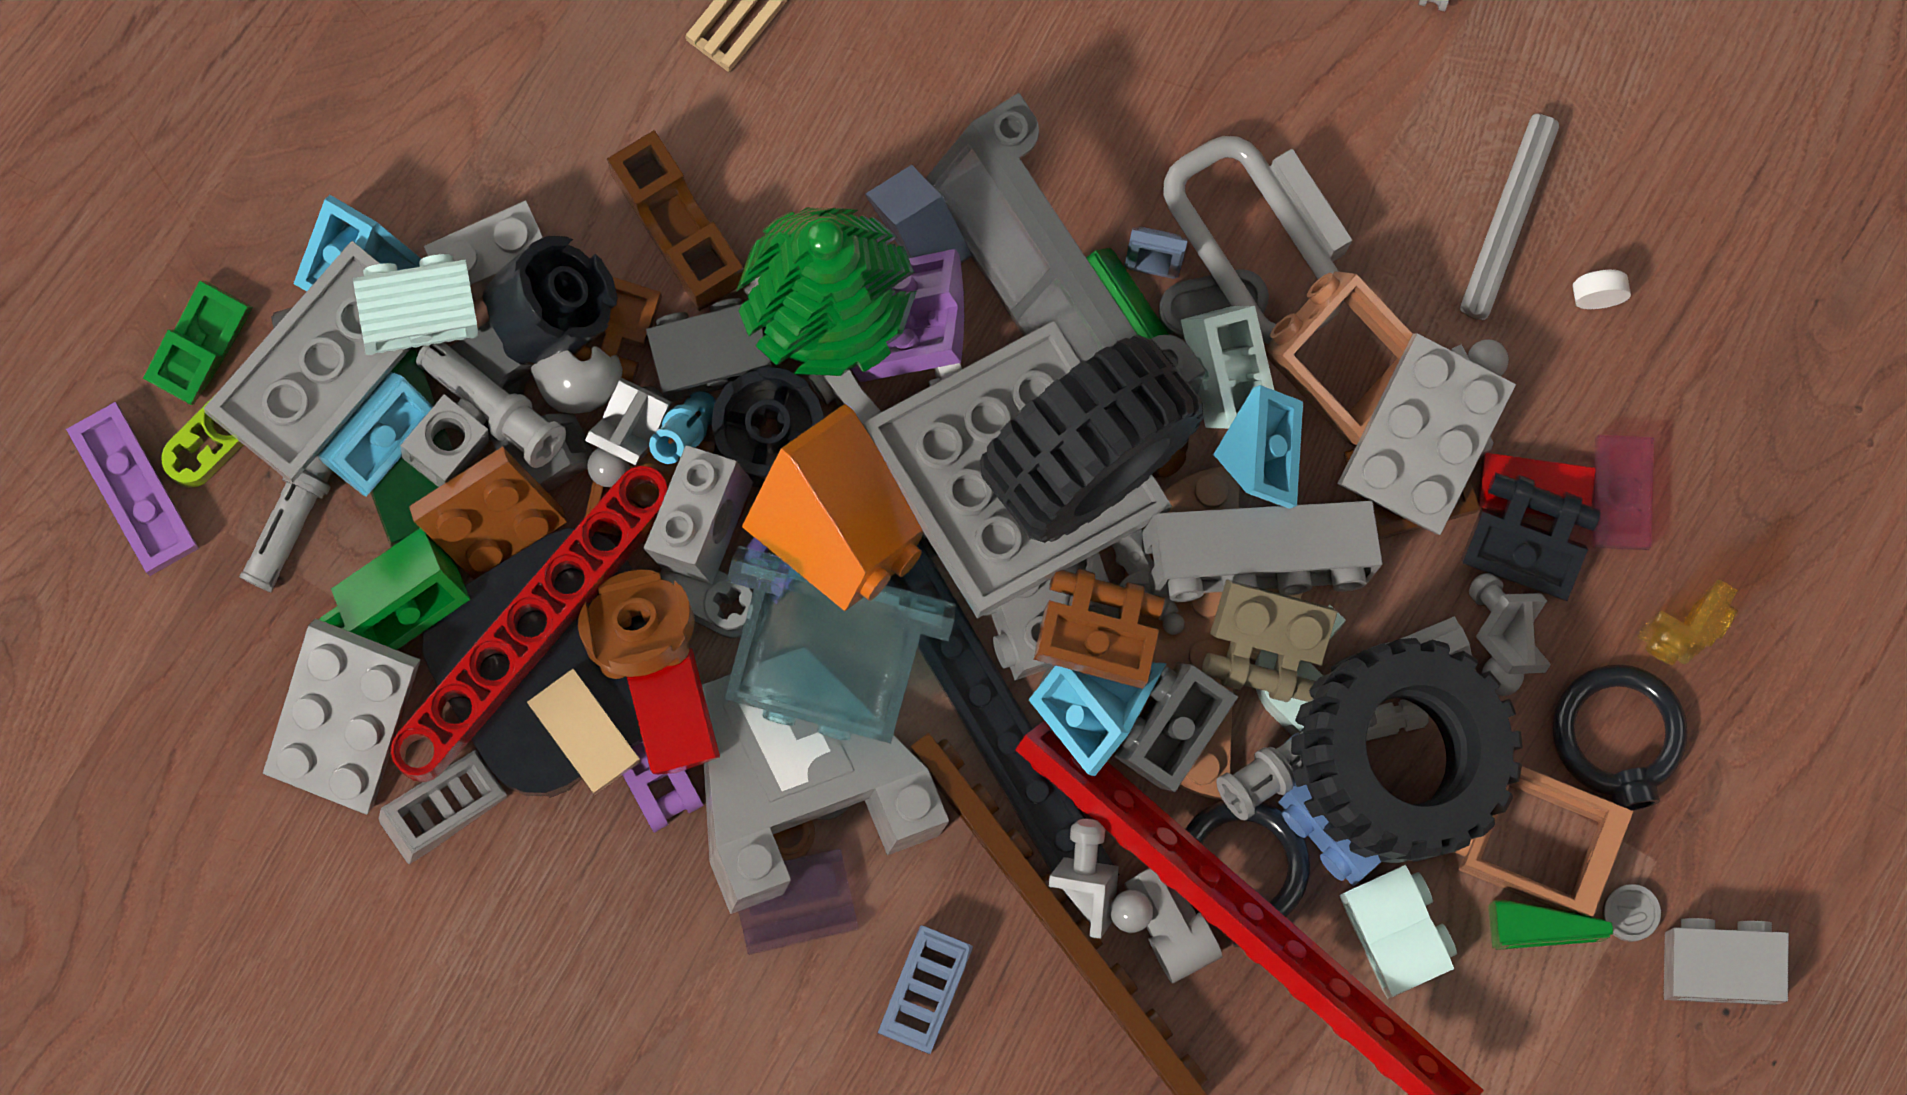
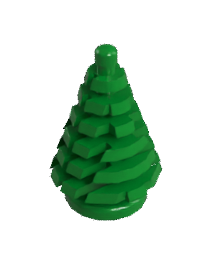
(826, 290)

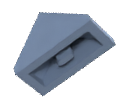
(917, 215)

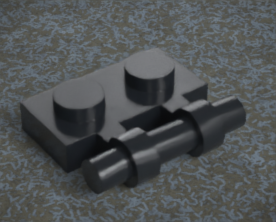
(1524, 552)

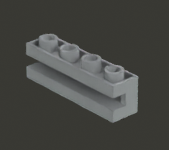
(1263, 549)

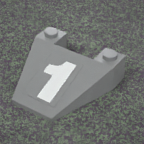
(788, 775)

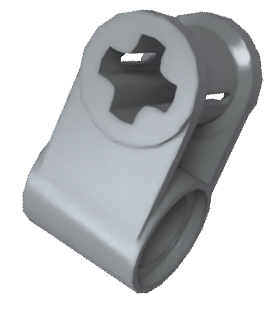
(707, 598)

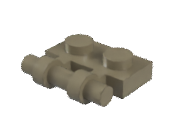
(1273, 624)

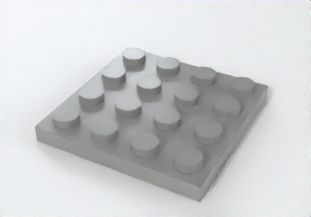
(935, 457)

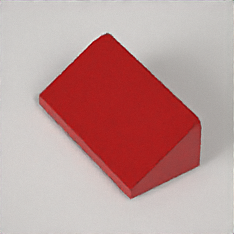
(674, 717)

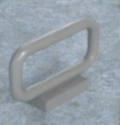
(1289, 194)

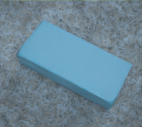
(373, 435)

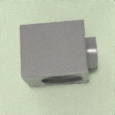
(443, 465)

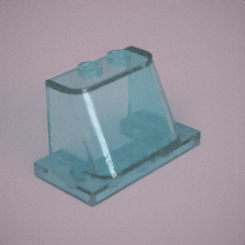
(825, 663)

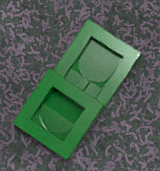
(198, 343)

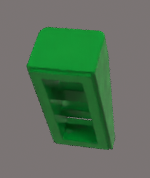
(1528, 926)

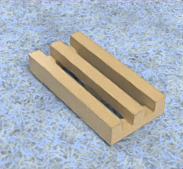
(744, 42)

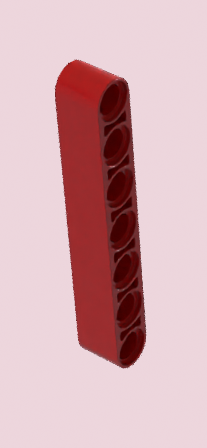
(523, 651)

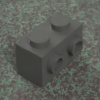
(1175, 725)

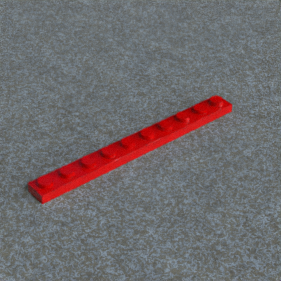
(1248, 920)

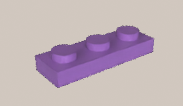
(132, 489)

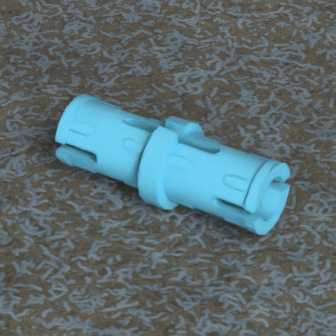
(683, 427)

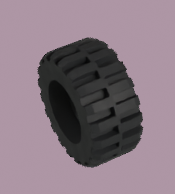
(1091, 438)
(1474, 737)

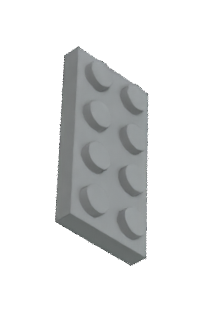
(305, 374)

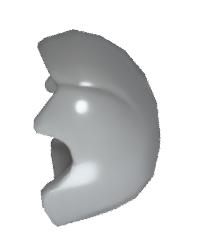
(575, 384)

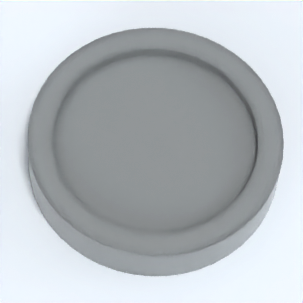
(1633, 912)

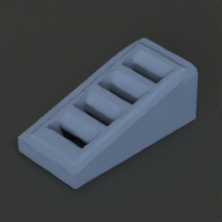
(1155, 252)
(941, 943)

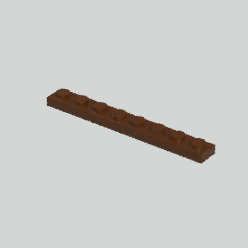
(1010, 855)

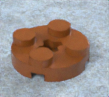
(643, 650)

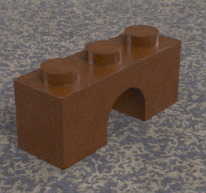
(675, 221)

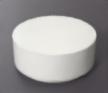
(1601, 289)

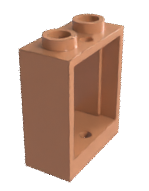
(1296, 328)
(1597, 862)

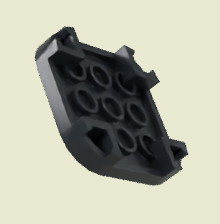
(514, 738)

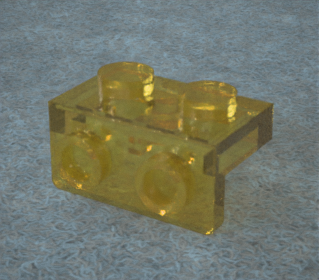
(1706, 621)

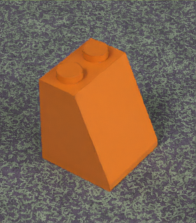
(836, 512)

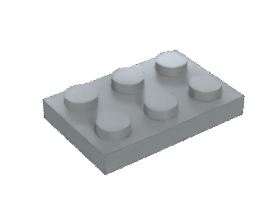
(1426, 434)
(341, 716)

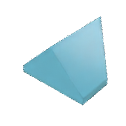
(335, 229)
(1264, 446)
(1091, 712)

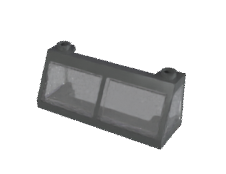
(1025, 244)

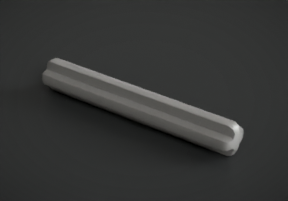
(1509, 216)

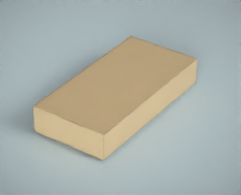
(583, 731)

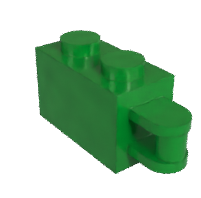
(399, 593)

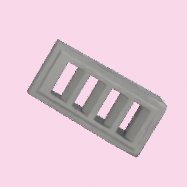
(410, 802)

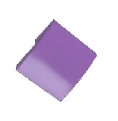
(935, 321)

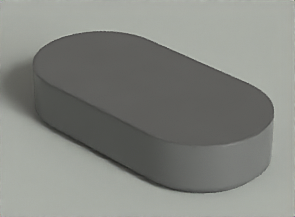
(1203, 296)

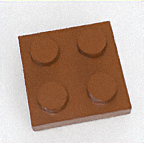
(488, 513)

